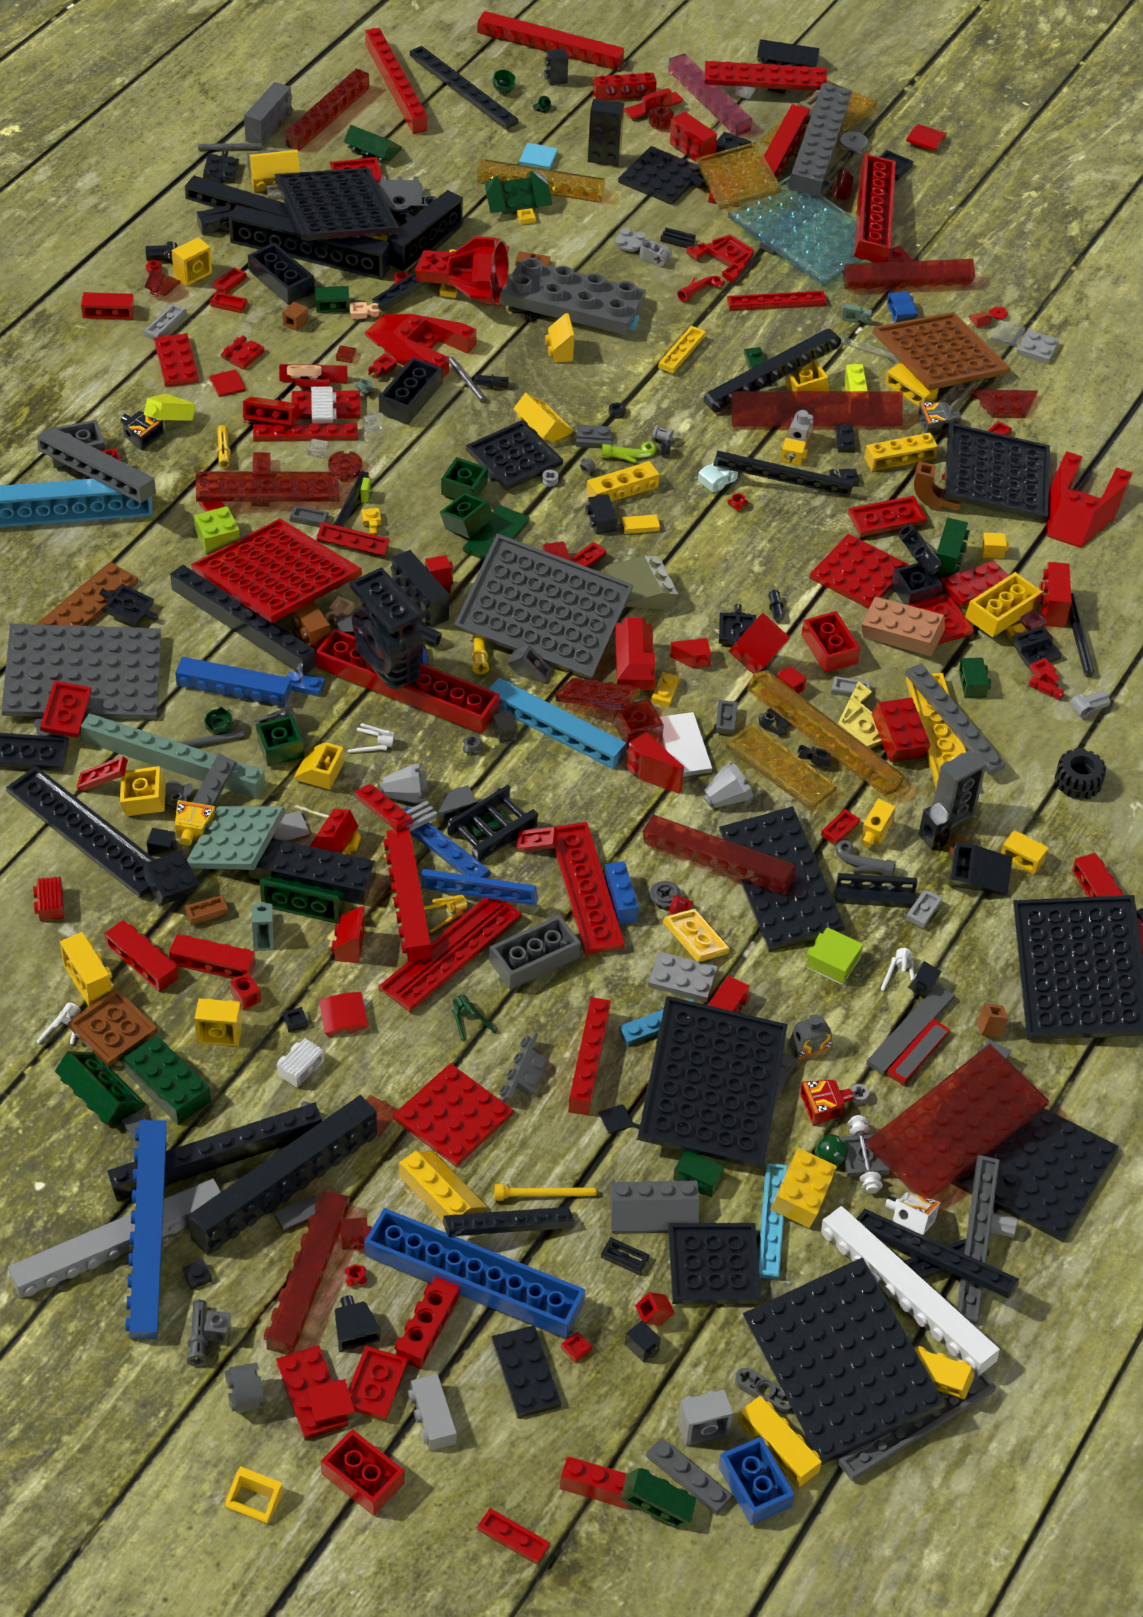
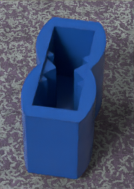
(901, 306)

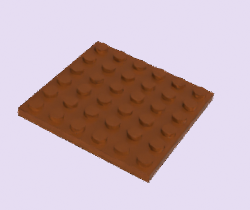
(941, 350)

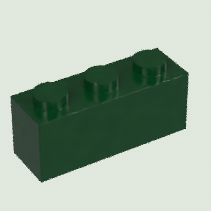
(658, 1498)

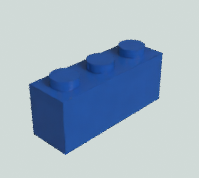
(621, 892)

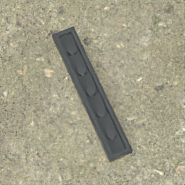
(909, 1029)

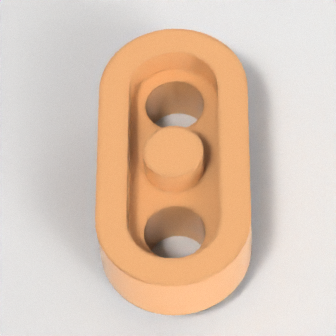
(311, 371)

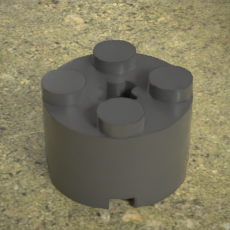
(245, 1387)

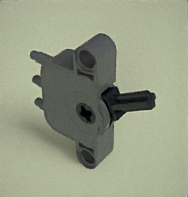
(404, 197)

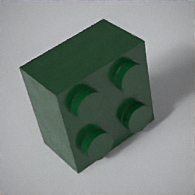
(464, 477)
(466, 515)
(280, 740)

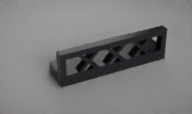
(875, 893)

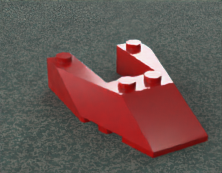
(416, 335)
(1076, 515)

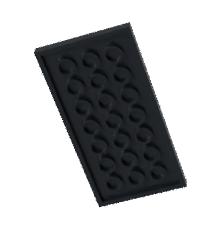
(808, 902)

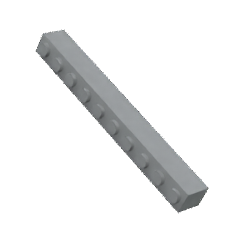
(101, 1244)

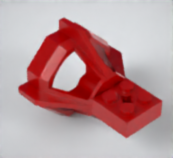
(475, 268)

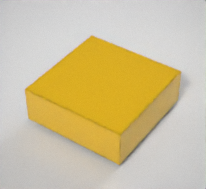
(526, 216)

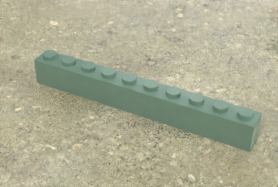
(167, 754)

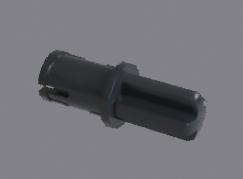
(491, 380)
(776, 605)

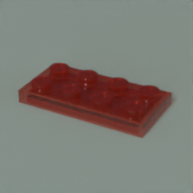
(597, 694)

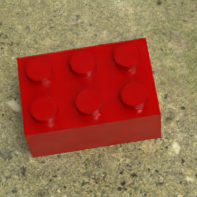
(692, 136)
(1056, 594)
(830, 641)
(901, 729)
(362, 1472)

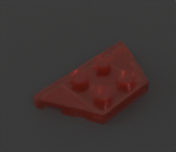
(1006, 402)

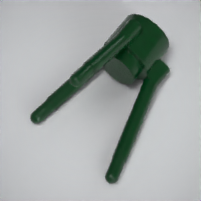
(464, 1007)

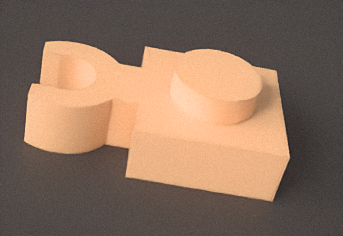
(361, 310)
(339, 608)

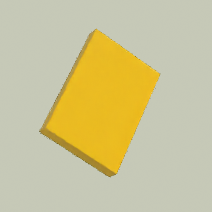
(696, 935)

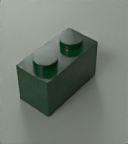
(332, 299)
(974, 677)
(697, 1168)

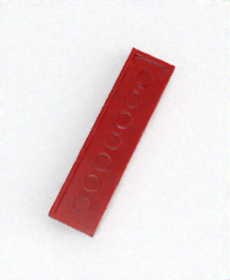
(764, 75)
(587, 889)

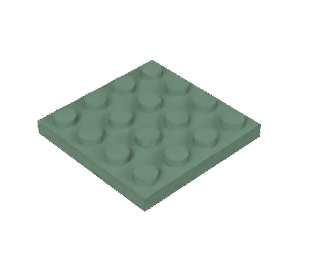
(236, 837)

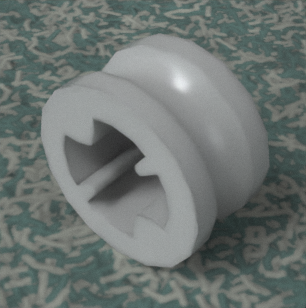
(550, 478)
(862, 1089)

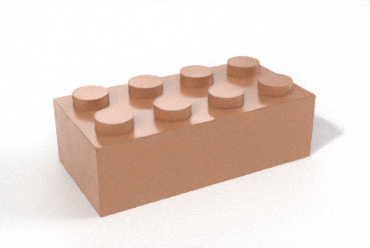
(903, 626)

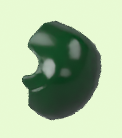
(503, 81)
(218, 721)
(832, 1149)

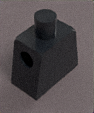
(355, 1324)

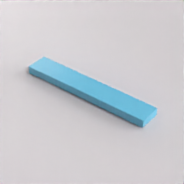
(771, 1225)

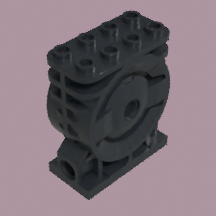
(387, 629)

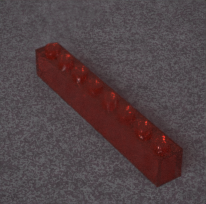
(908, 274)
(719, 854)
(307, 1273)

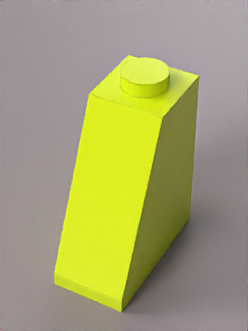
(169, 408)

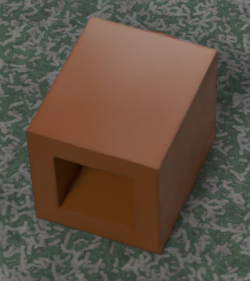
(295, 316)
(992, 1020)

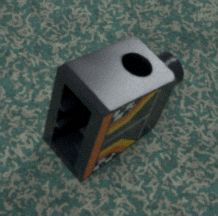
(141, 429)

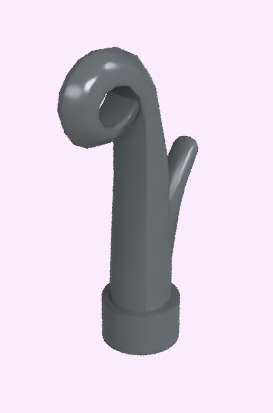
(865, 864)

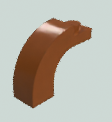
(928, 491)

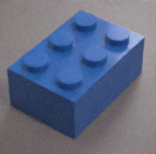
(756, 1480)

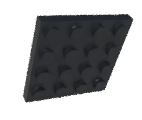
(659, 175)
(514, 454)
(714, 1263)

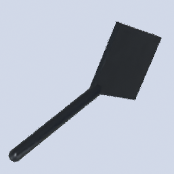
(616, 1119)

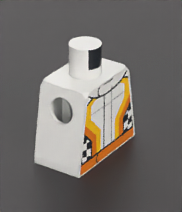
(913, 1211)

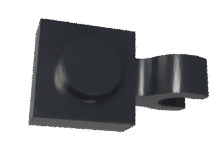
(847, 474)

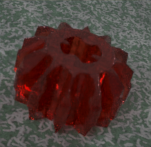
(660, 117)

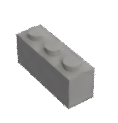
(432, 1412)

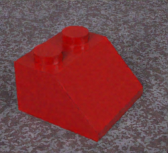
(336, 831)
(349, 936)

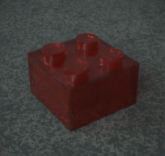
(638, 719)

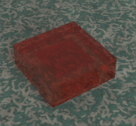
(346, 354)

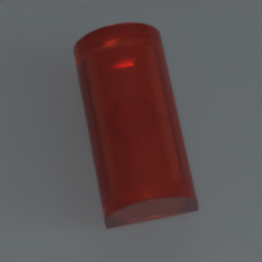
(843, 184)

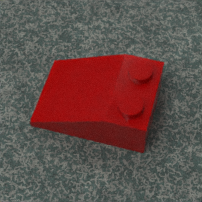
(759, 644)
(654, 764)

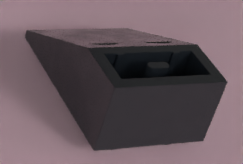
(980, 869)

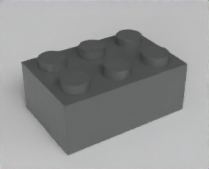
(86, 432)

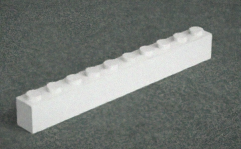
(910, 1291)

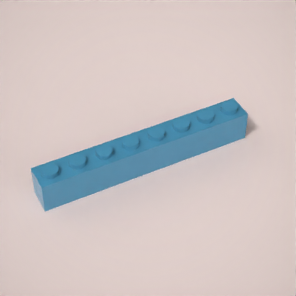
(560, 724)

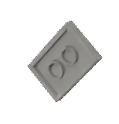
(682, 976)

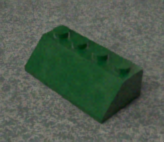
(302, 899)
(98, 1087)

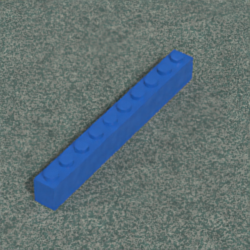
(148, 1230)

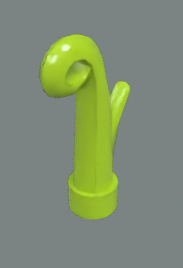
(627, 453)

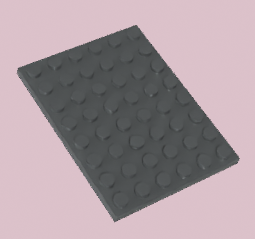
(544, 603)
(114, 661)

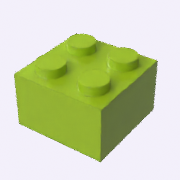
(216, 529)

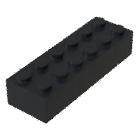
(425, 230)
(317, 868)

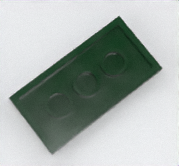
(505, 522)

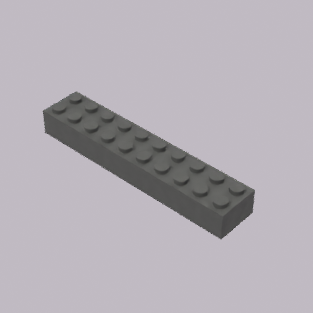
(820, 139)

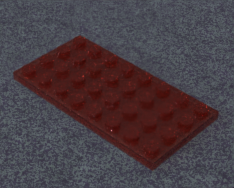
(956, 1123)

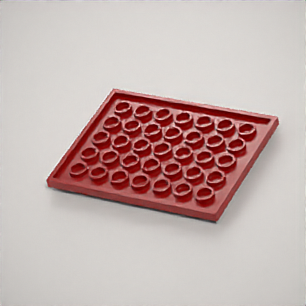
(276, 570)

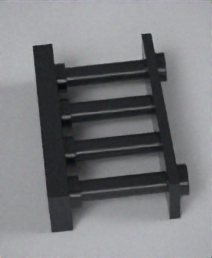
(495, 839)

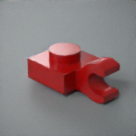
(1045, 670)

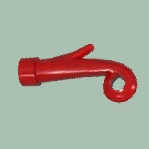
(686, 292)

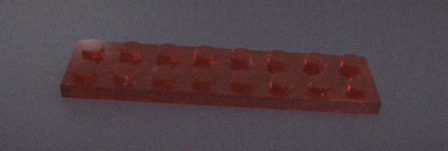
(266, 486)

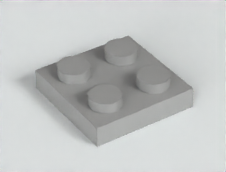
(1038, 346)

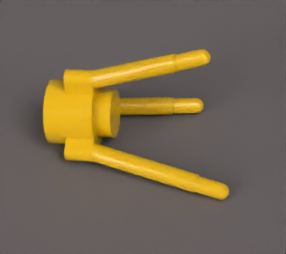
(454, 904)

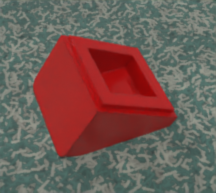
(981, 319)

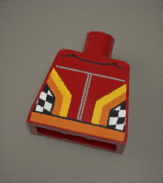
(824, 1100)

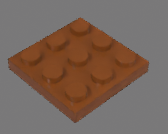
(112, 1027)

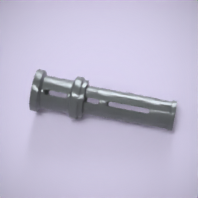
(198, 1342)

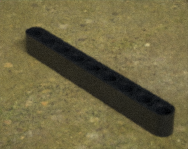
(774, 369)

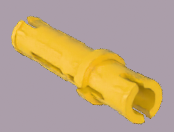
(223, 440)

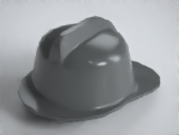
(287, 711)

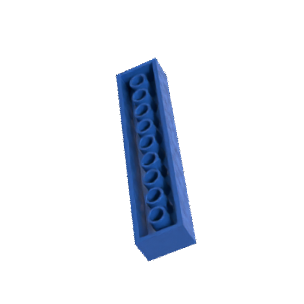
(478, 1271)

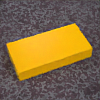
(640, 524)

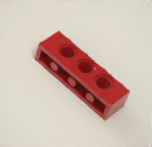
(624, 86)
(437, 1292)

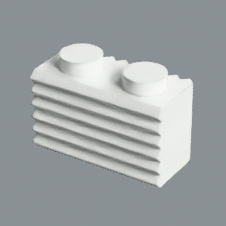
(323, 405)
(300, 1062)

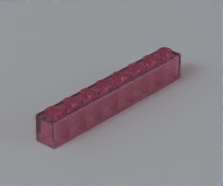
(710, 96)

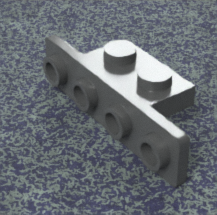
(526, 1071)

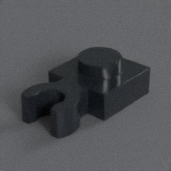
(817, 756)

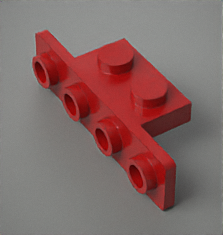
(663, 98)
(329, 374)

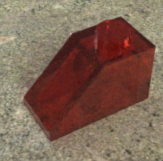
(160, 283)

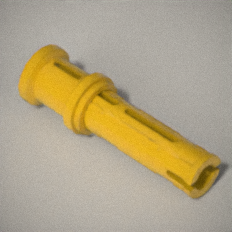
(479, 656)

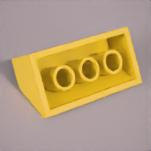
(438, 1185)

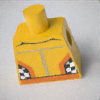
(192, 820)
(878, 823)

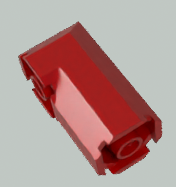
(635, 653)

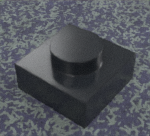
(698, 179)
(197, 1274)

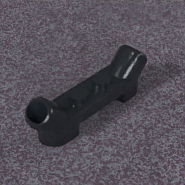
(920, 549)

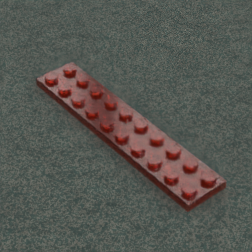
(826, 407)

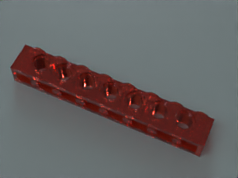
(327, 109)

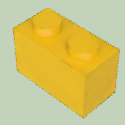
(1025, 851)

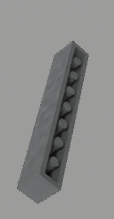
(96, 464)

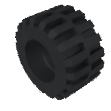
(1091, 774)

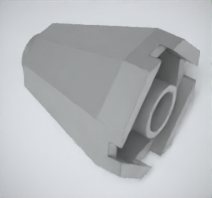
(406, 784)
(727, 787)

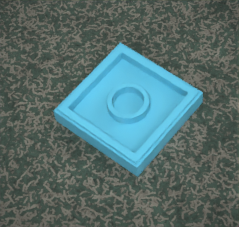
(538, 156)

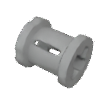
(662, 434)

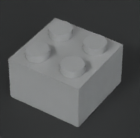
(704, 1417)

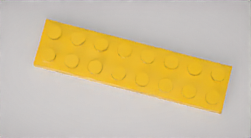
(944, 743)

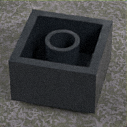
(914, 584)
(170, 878)

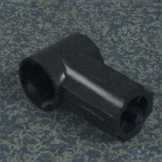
(161, 252)
(429, 635)

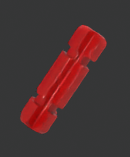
(1046, 687)

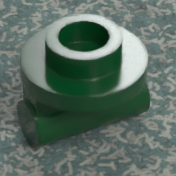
(543, 104)

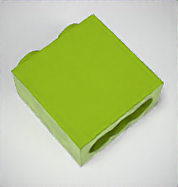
(834, 955)

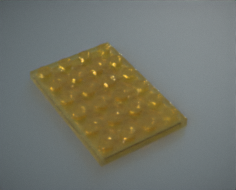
(738, 175)

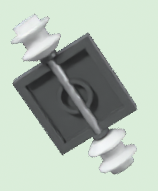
(860, 1159)

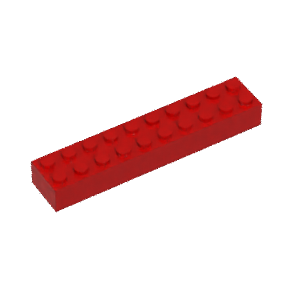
(874, 209)
(432, 692)

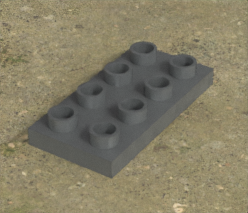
(585, 297)

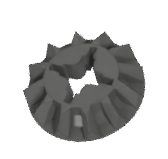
(664, 888)

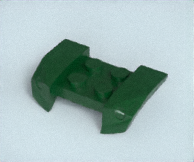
(518, 193)

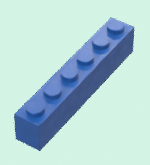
(233, 681)

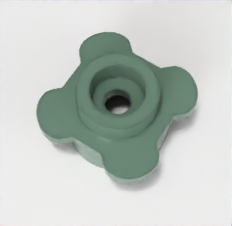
(364, 386)

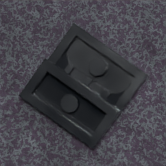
(1036, 645)

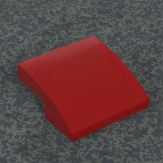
(926, 137)
(343, 1013)

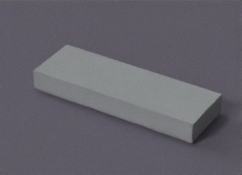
(165, 321)

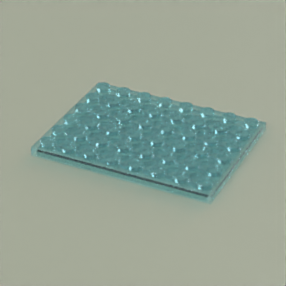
(802, 230)

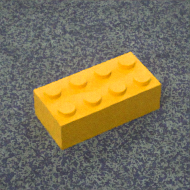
(1003, 604)

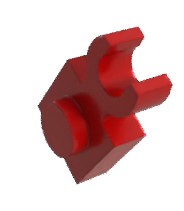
(382, 364)

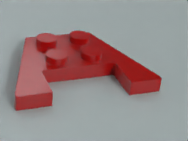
(729, 251)

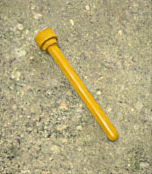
(503, 1192)

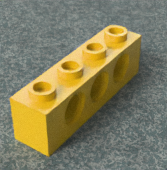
(624, 482)

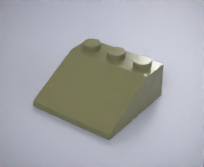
(650, 582)

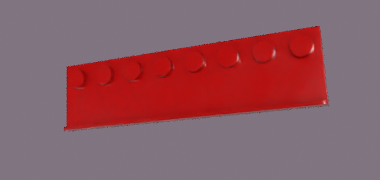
(450, 952)

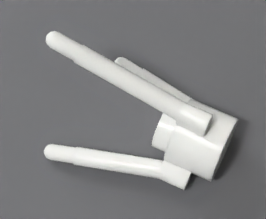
(385, 738)
(903, 961)
(68, 1013)

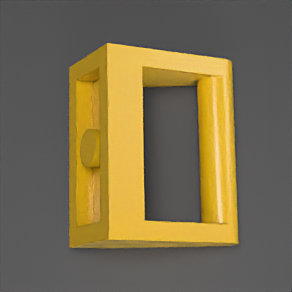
(258, 1484)

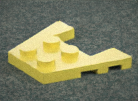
(858, 719)

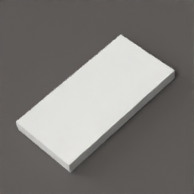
(685, 743)

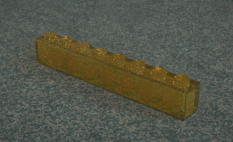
(560, 183)

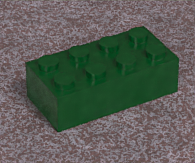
(167, 1079)

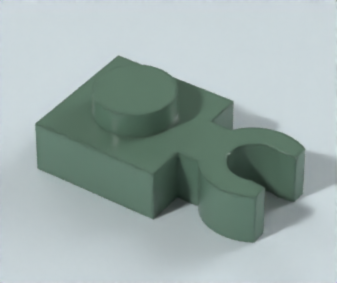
(854, 313)

